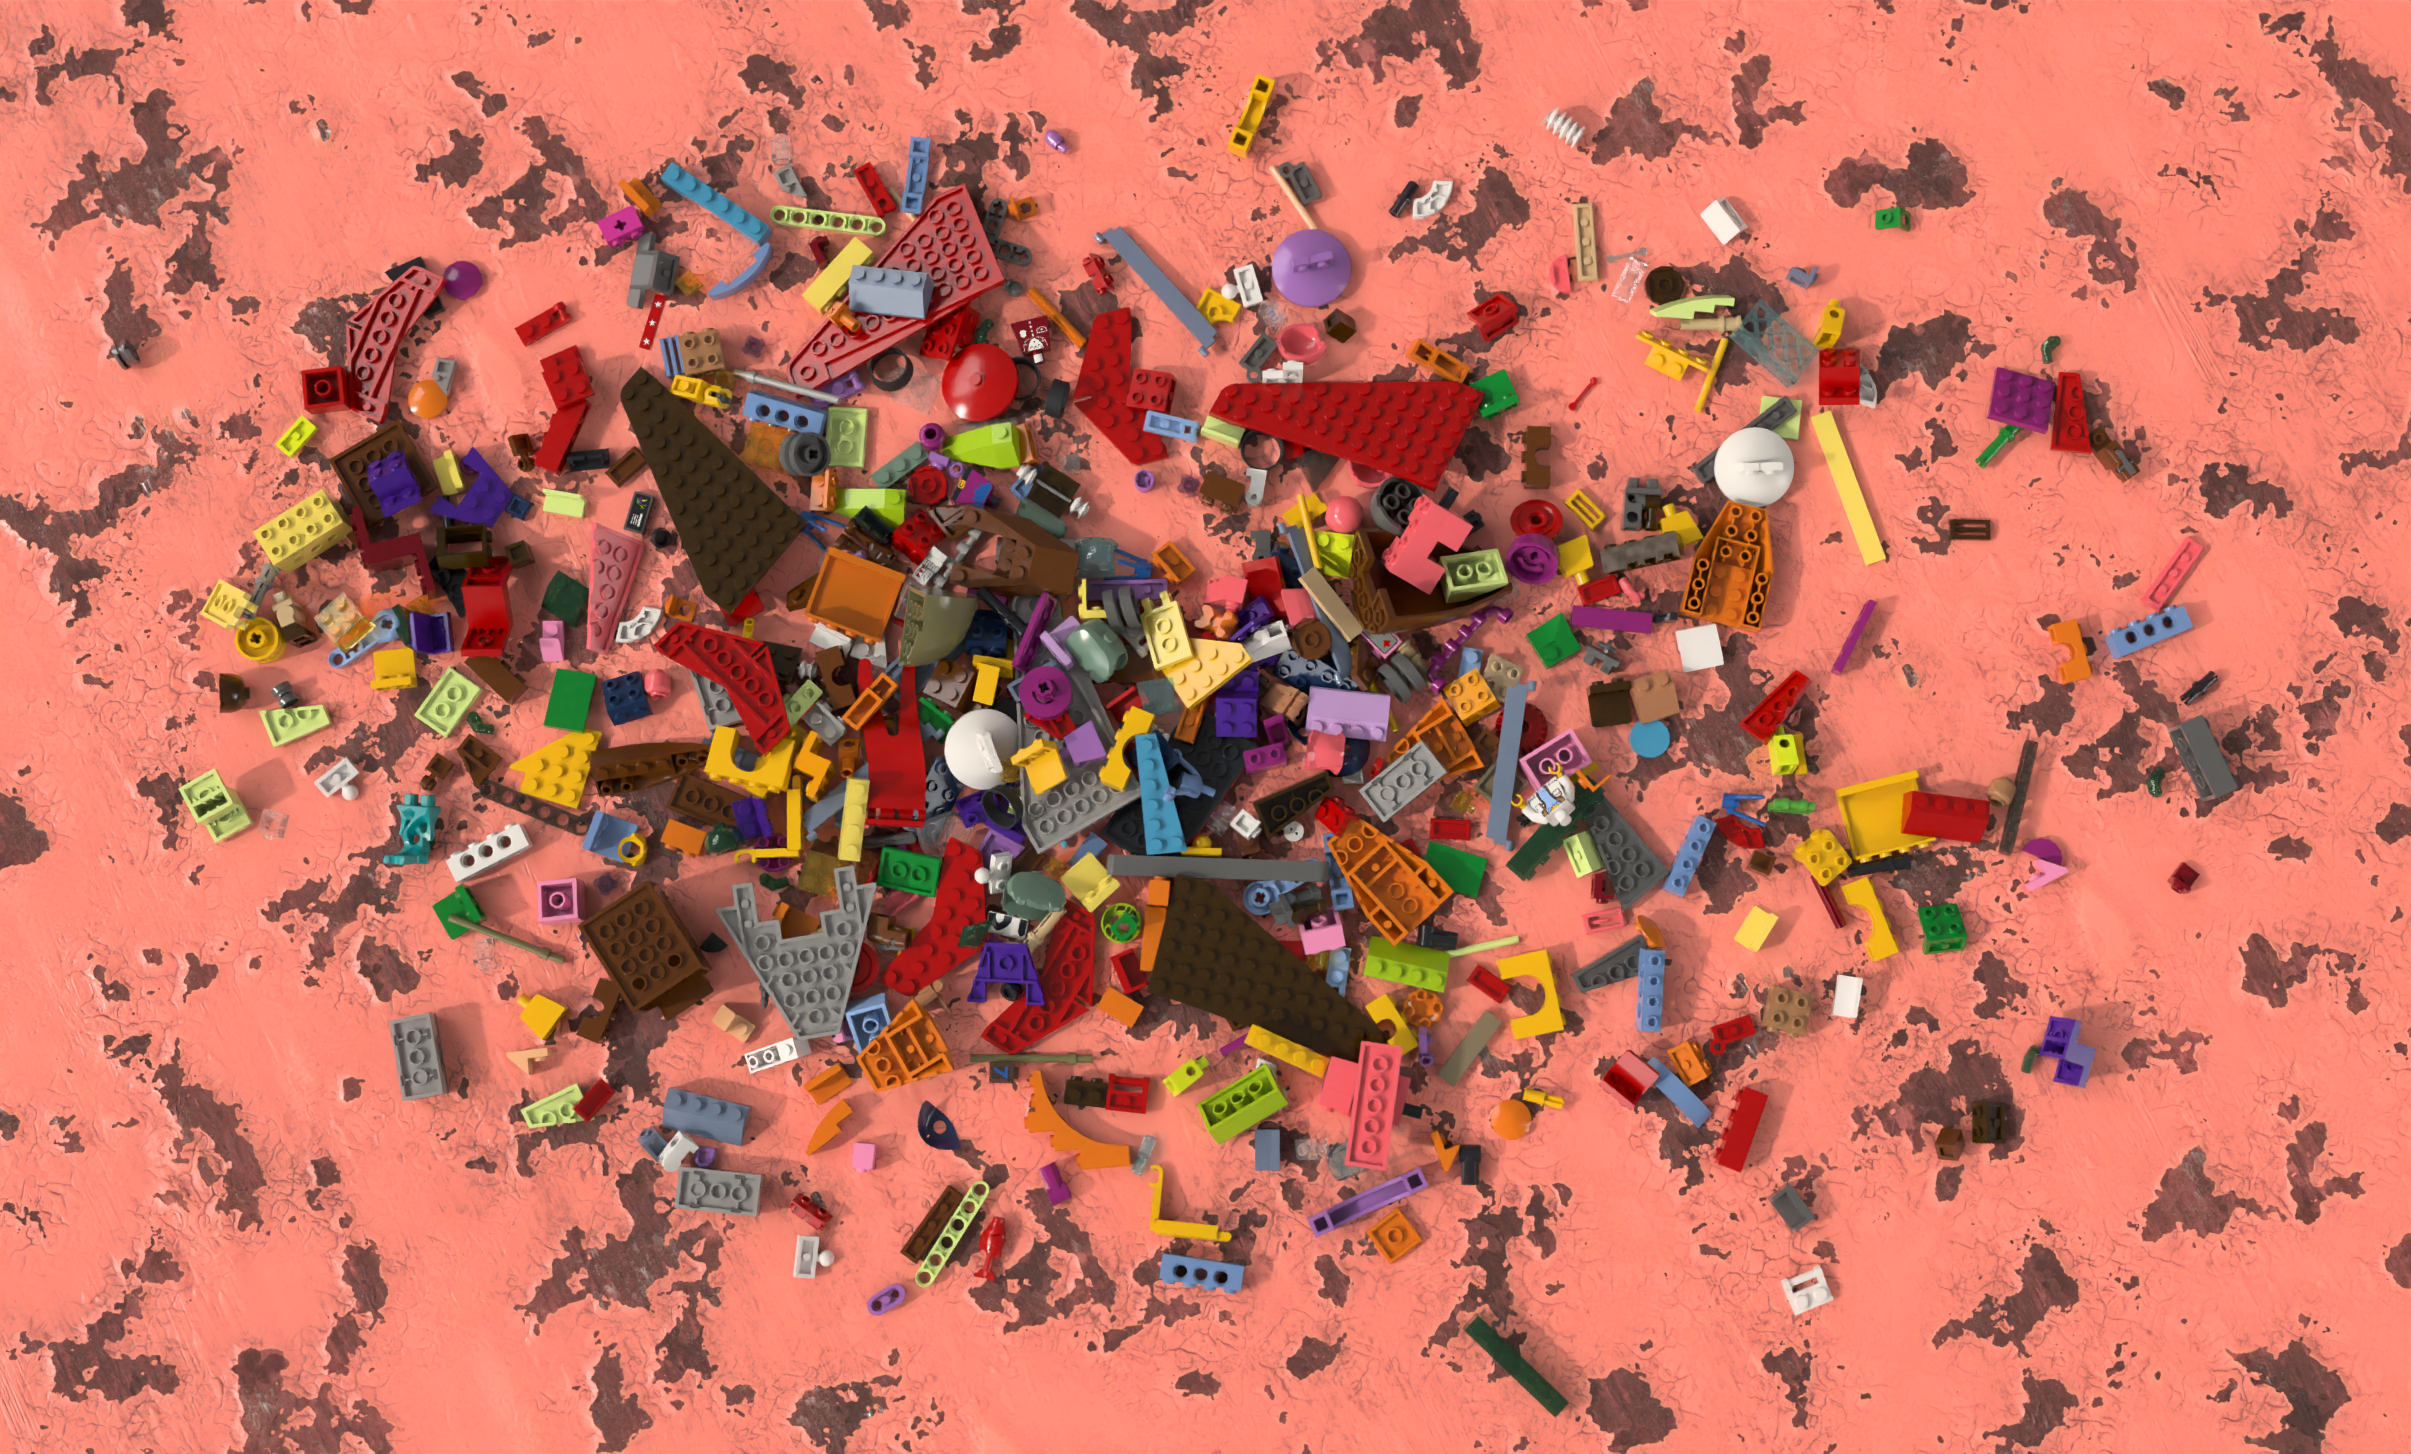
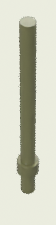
(544, 953)
(1071, 1058)

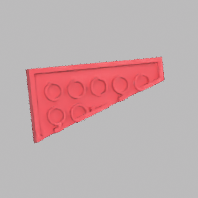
(611, 575)

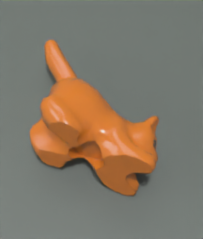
(1221, 625)

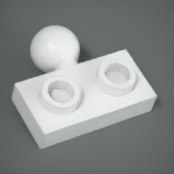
(1246, 285)
(337, 778)
(998, 874)
(807, 1257)

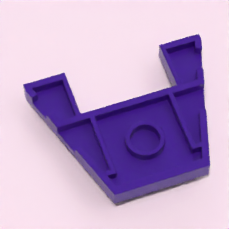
(483, 501)
(1007, 964)

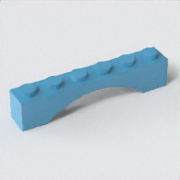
(717, 204)

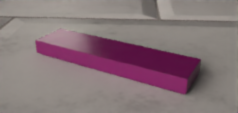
(1611, 619)
(1036, 626)
(1853, 637)

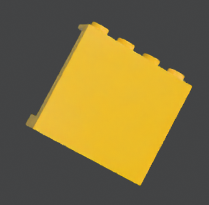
(1874, 816)

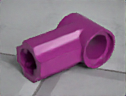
(1056, 1188)

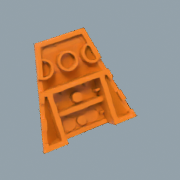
(1446, 738)
(906, 1051)

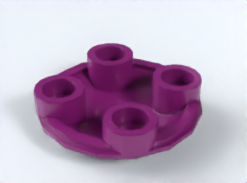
(462, 280)
(774, 842)

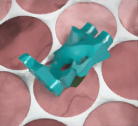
(416, 820)

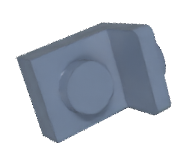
(1801, 278)
(652, 1142)

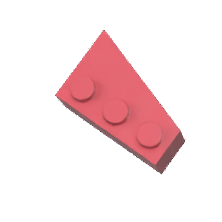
(1226, 593)

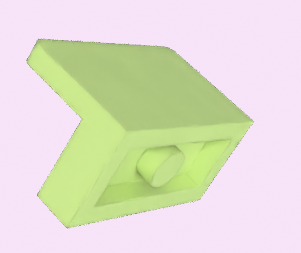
(1222, 432)
(564, 503)
(1583, 853)

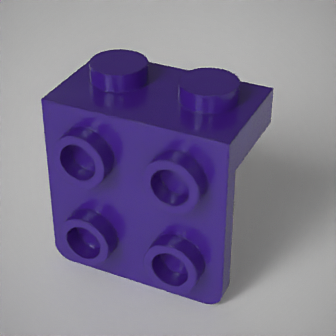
(1252, 618)
(431, 633)

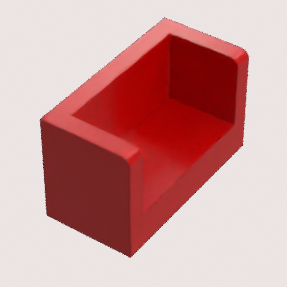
(1129, 971)

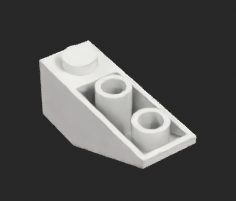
(1267, 641)
(777, 1054)

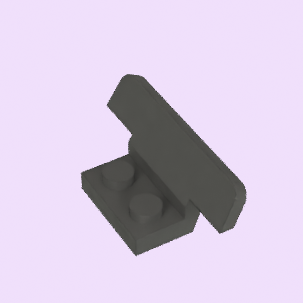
(651, 271)

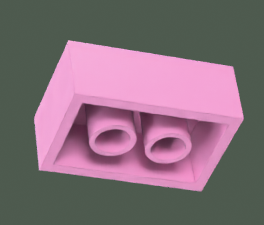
(1562, 749)

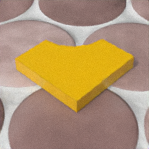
(1217, 308)

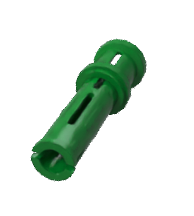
(2006, 435)

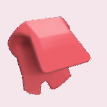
(1298, 607)
(1324, 751)

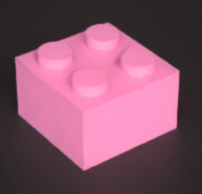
(561, 901)
(1322, 932)

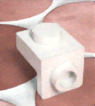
(1246, 825)

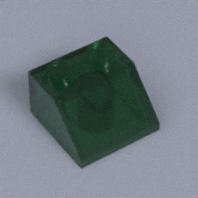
(566, 598)

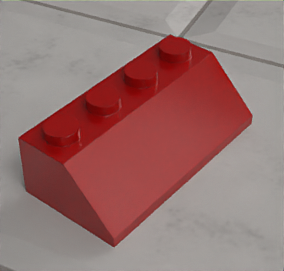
(1944, 816)

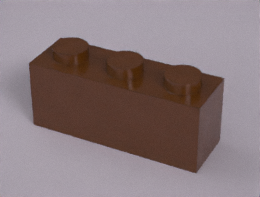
(498, 677)

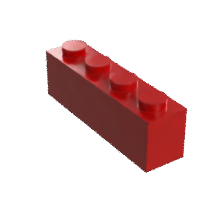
(561, 437)
(1740, 1129)

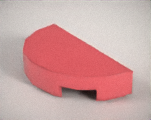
(1560, 276)
(898, 901)

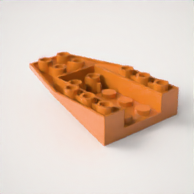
(1731, 570)

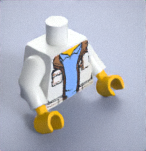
(1552, 801)

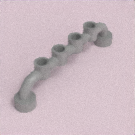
(964, 549)

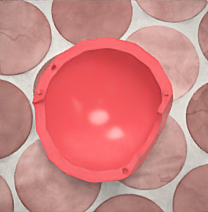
(1301, 343)
(1366, 476)

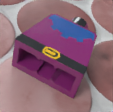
(975, 489)

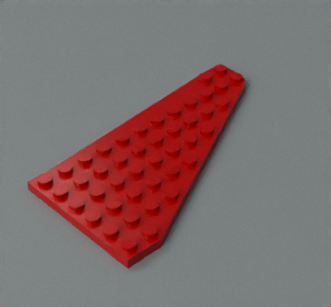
(1381, 425)

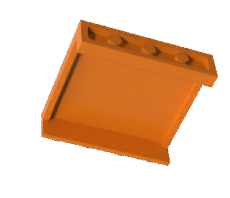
(854, 595)

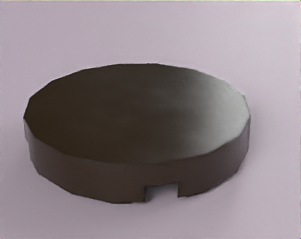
(1664, 285)

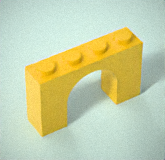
(773, 775)
(1548, 1017)

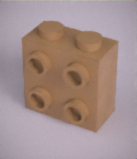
(702, 353)
(1787, 1011)

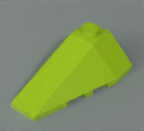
(987, 446)
(885, 503)

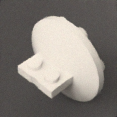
(1754, 467)
(978, 746)

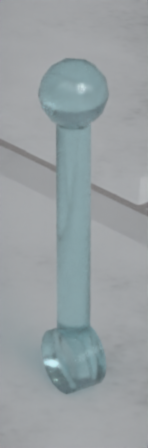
(1642, 251)

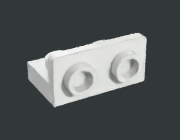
(825, 724)

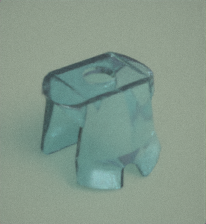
(1096, 557)
(1158, 696)
(1335, 1163)

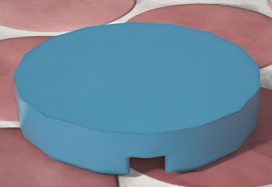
(1649, 739)

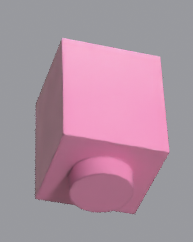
(864, 1156)

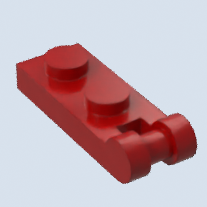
(874, 189)
(543, 324)

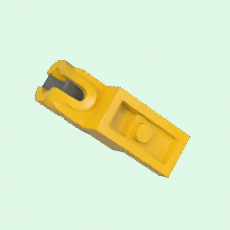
(701, 392)

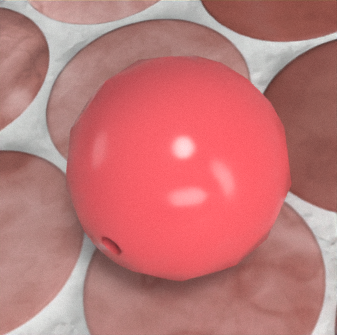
(1344, 515)

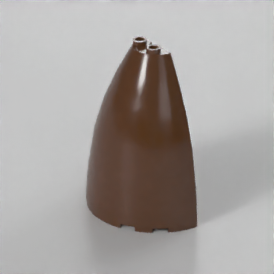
(1393, 605)

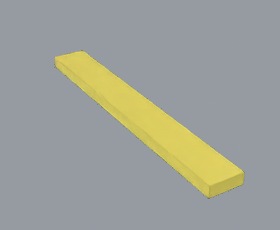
(1848, 488)

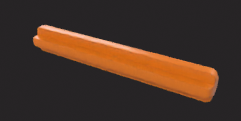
(1056, 317)

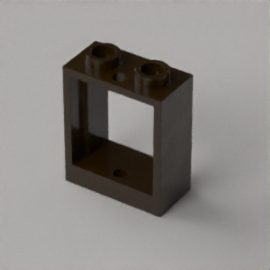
(463, 534)

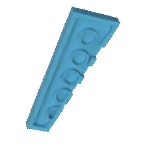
(1160, 817)

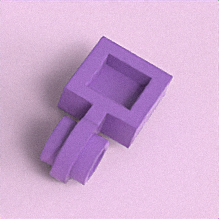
(940, 462)
(1424, 1041)

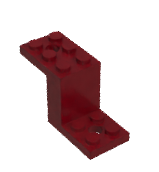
(392, 553)

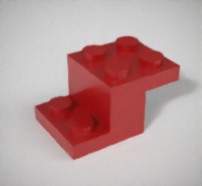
(1839, 376)
(567, 377)

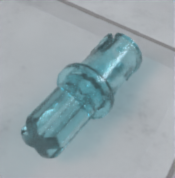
(1143, 1155)

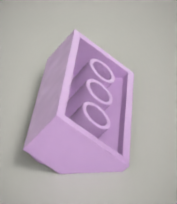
(1348, 712)

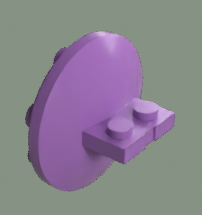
(1311, 268)

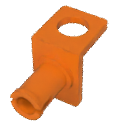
(840, 315)
(848, 757)

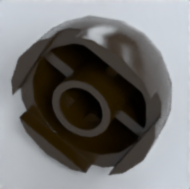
(232, 692)

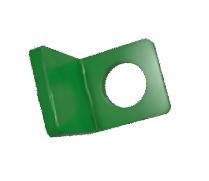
(1892, 218)
(1129, 919)

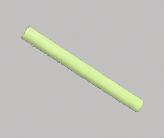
(1483, 946)

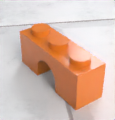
(2069, 634)

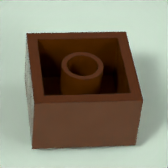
(1221, 493)

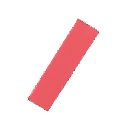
(2172, 573)

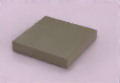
(1485, 784)

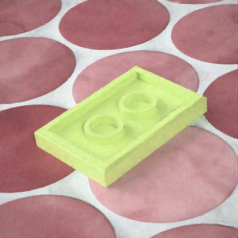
(847, 436)
(448, 702)

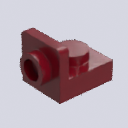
(820, 254)
(2183, 878)
(1598, 885)

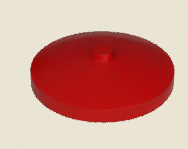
(980, 382)

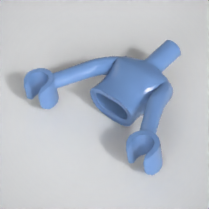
(1187, 784)

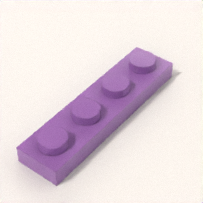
(1141, 588)

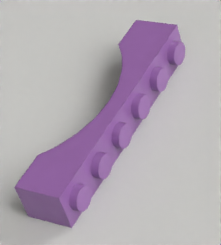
(1367, 1201)

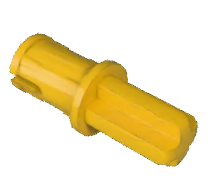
(1543, 1098)

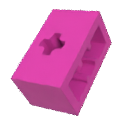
(611, 226)

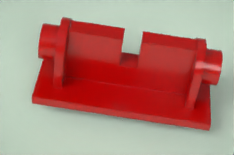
(1096, 266)
(817, 1215)

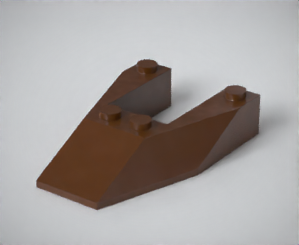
(1028, 559)

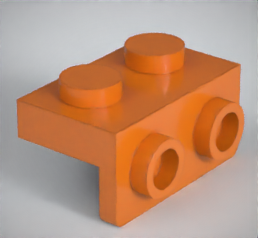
(1173, 563)

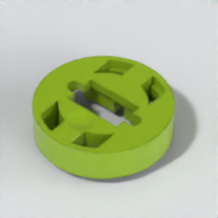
(1112, 911)

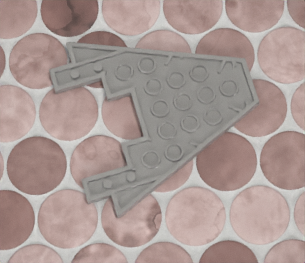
(808, 973)

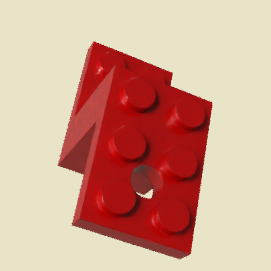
(487, 609)

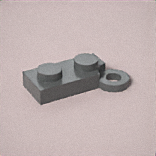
(1302, 182)
(1257, 356)

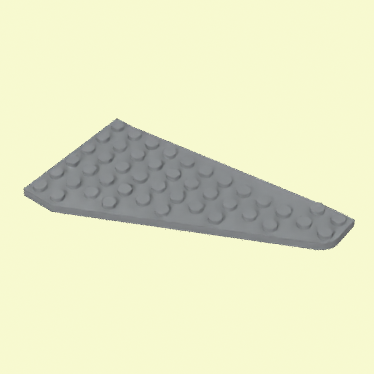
(1082, 796)

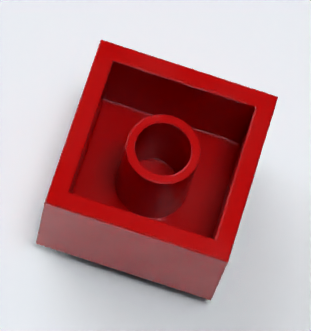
(325, 390)

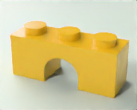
(1384, 1008)

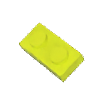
(296, 436)

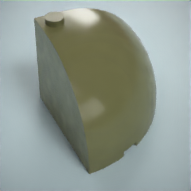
(934, 624)

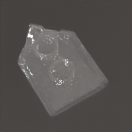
(919, 392)
(938, 831)

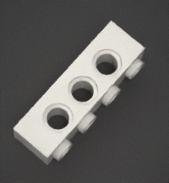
(519, 843)

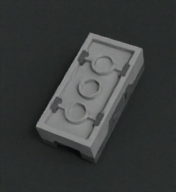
(715, 703)
(1403, 781)
(419, 1057)
(719, 1191)

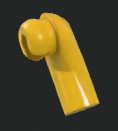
(748, 628)

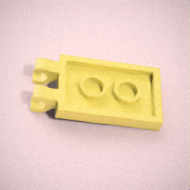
(227, 606)
(1165, 632)

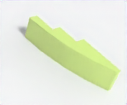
(1686, 307)

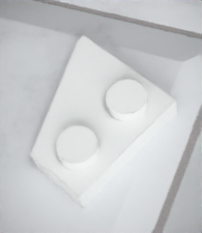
(875, 653)

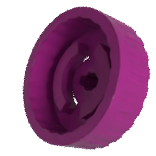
(1535, 550)
(1036, 681)

